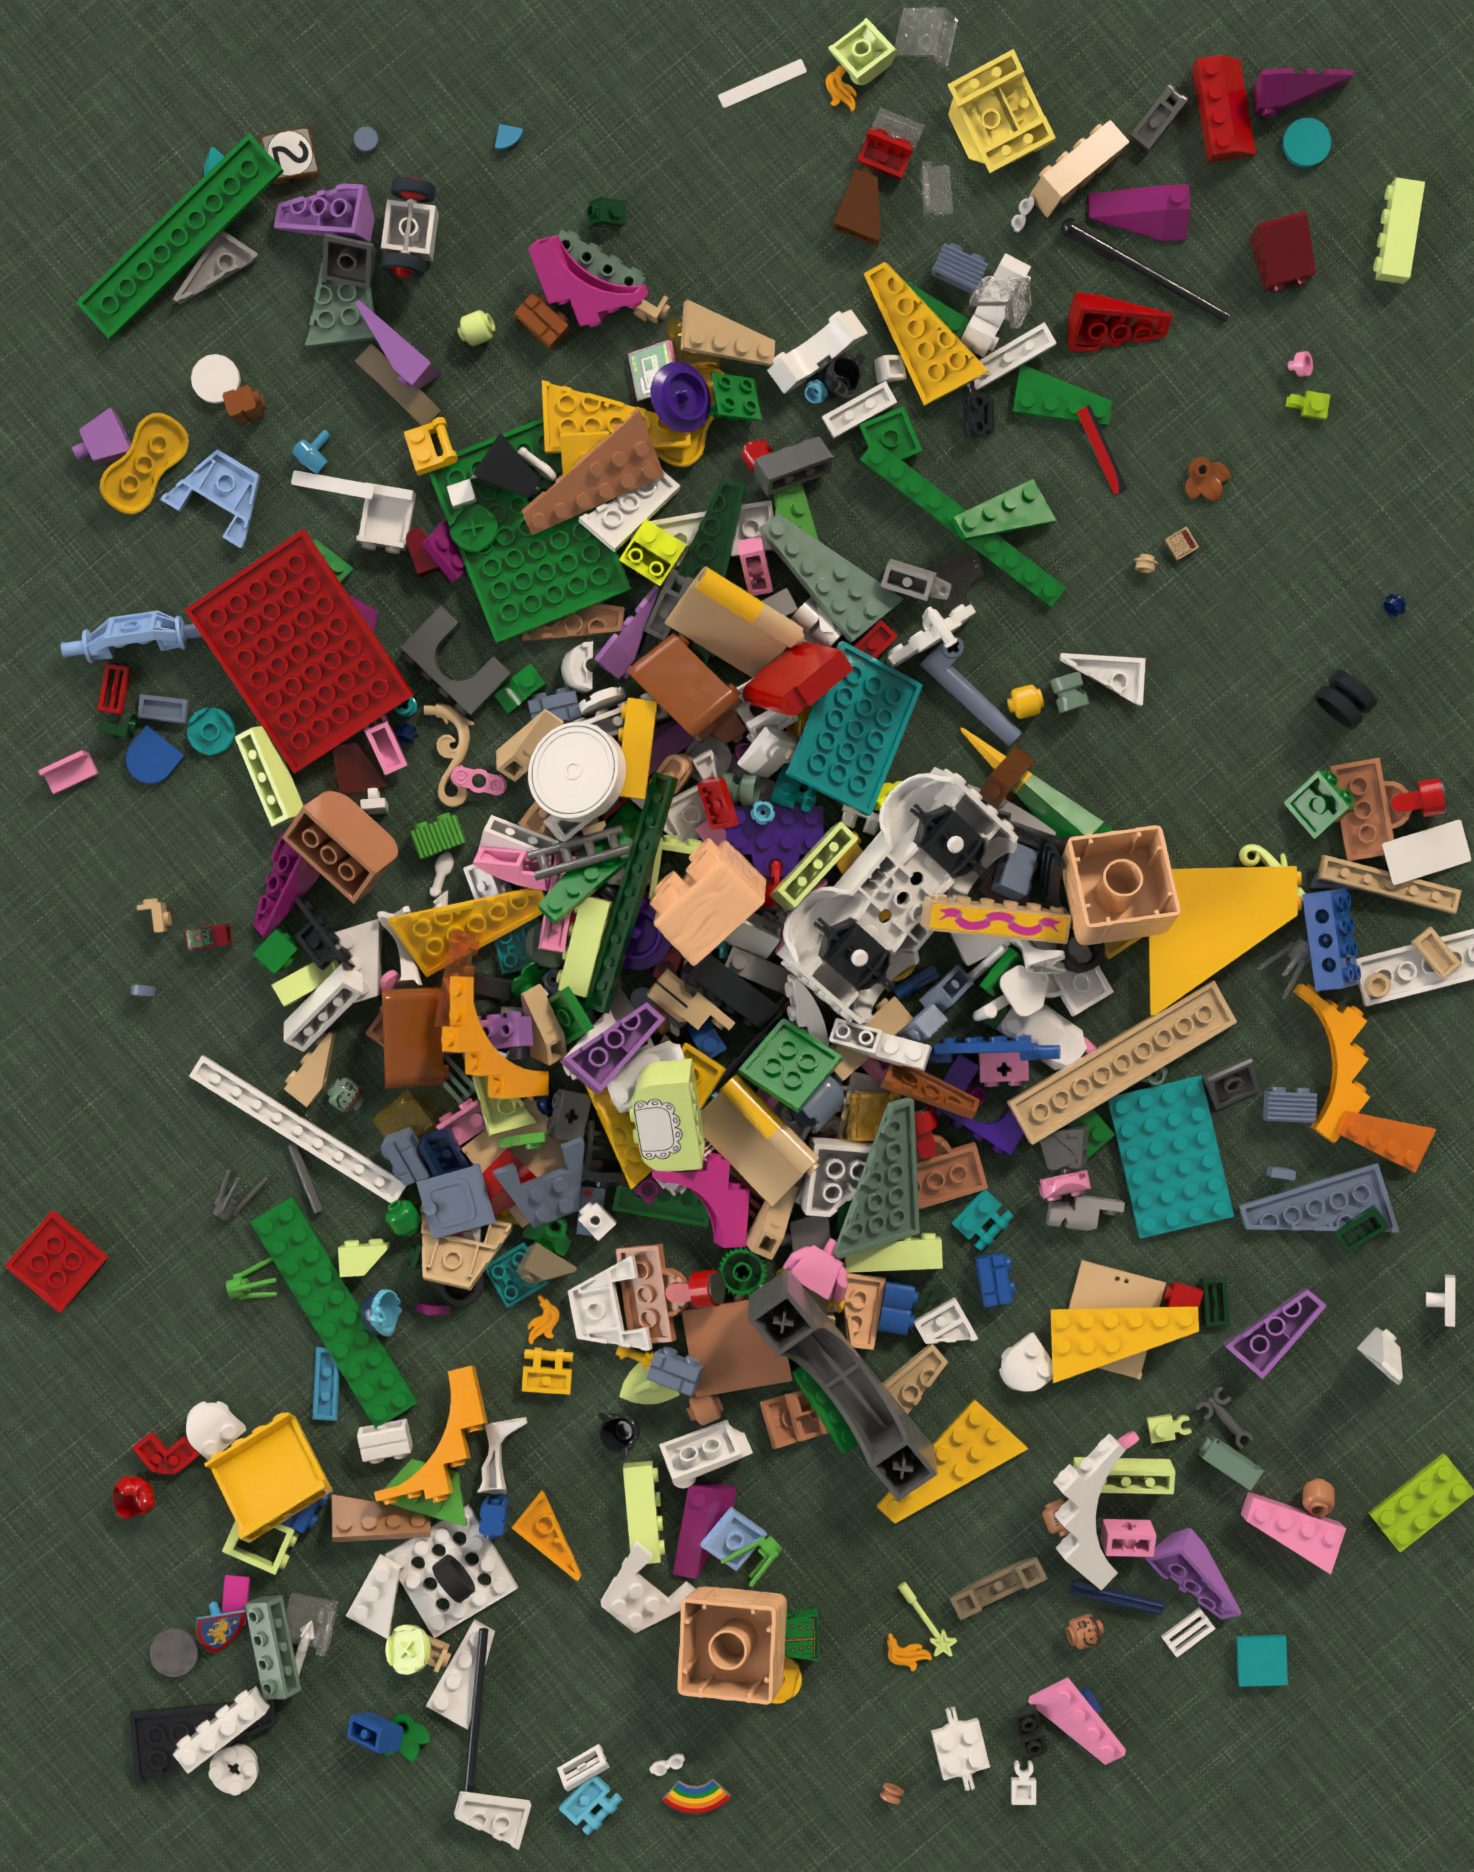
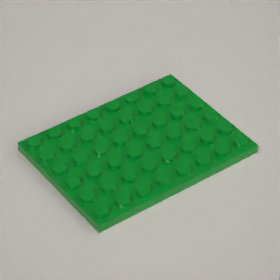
(525, 576)

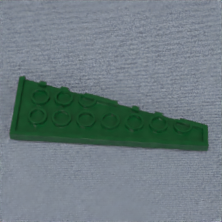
(709, 548)

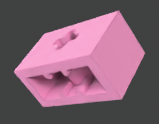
(755, 566)
(988, 1072)
(1128, 1538)

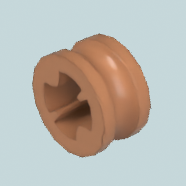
(891, 1793)

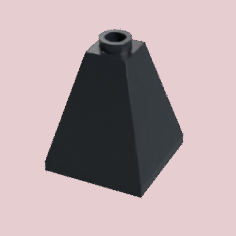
(506, 471)

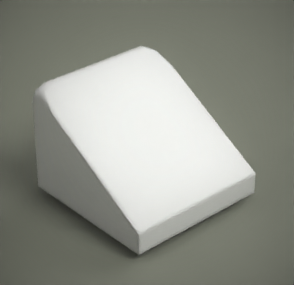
(889, 368)
(461, 494)

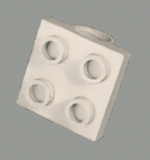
(808, 618)

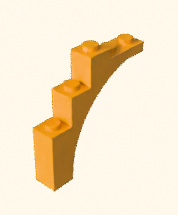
(481, 1057)
(1346, 1060)
(465, 1413)

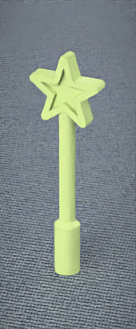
(940, 1641)

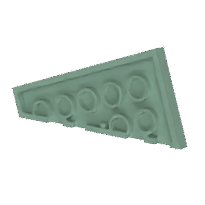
(337, 316)
(840, 588)

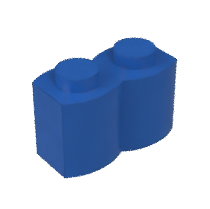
(896, 1308)

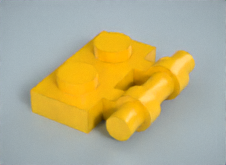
(547, 1379)

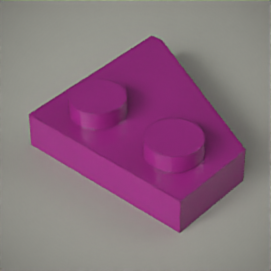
(445, 551)

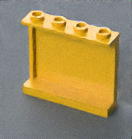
(269, 1476)

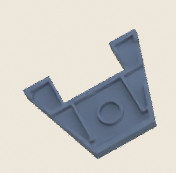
(550, 1194)

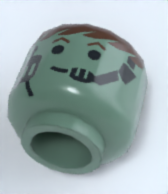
(345, 1095)

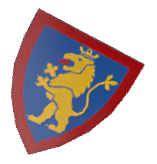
(218, 1629)

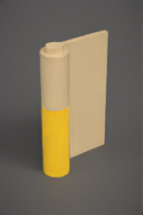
(732, 623)
(756, 1140)

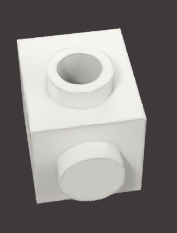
(596, 1219)

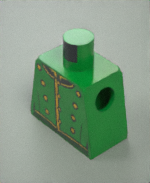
(802, 1635)

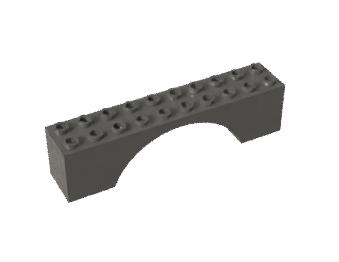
(804, 1333)

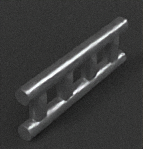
(586, 841)

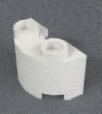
(574, 668)

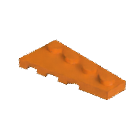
(1389, 1138)

